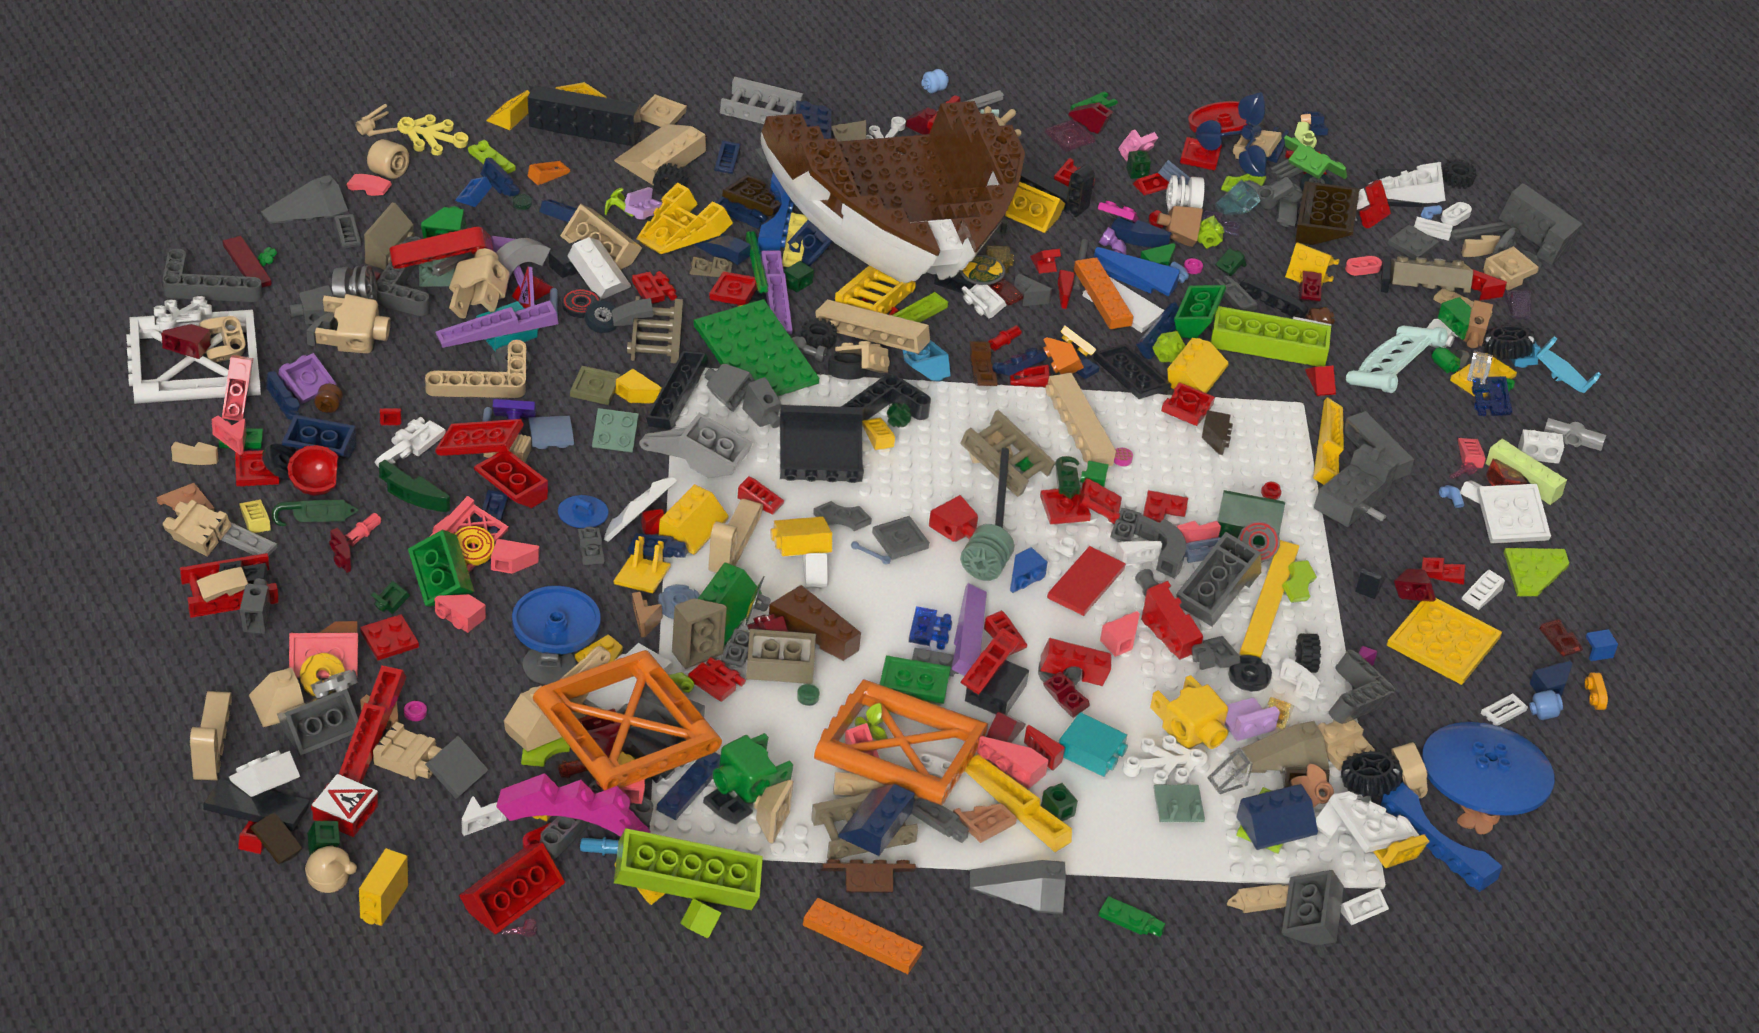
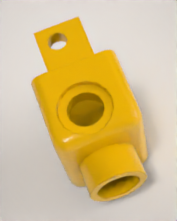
(1194, 716)

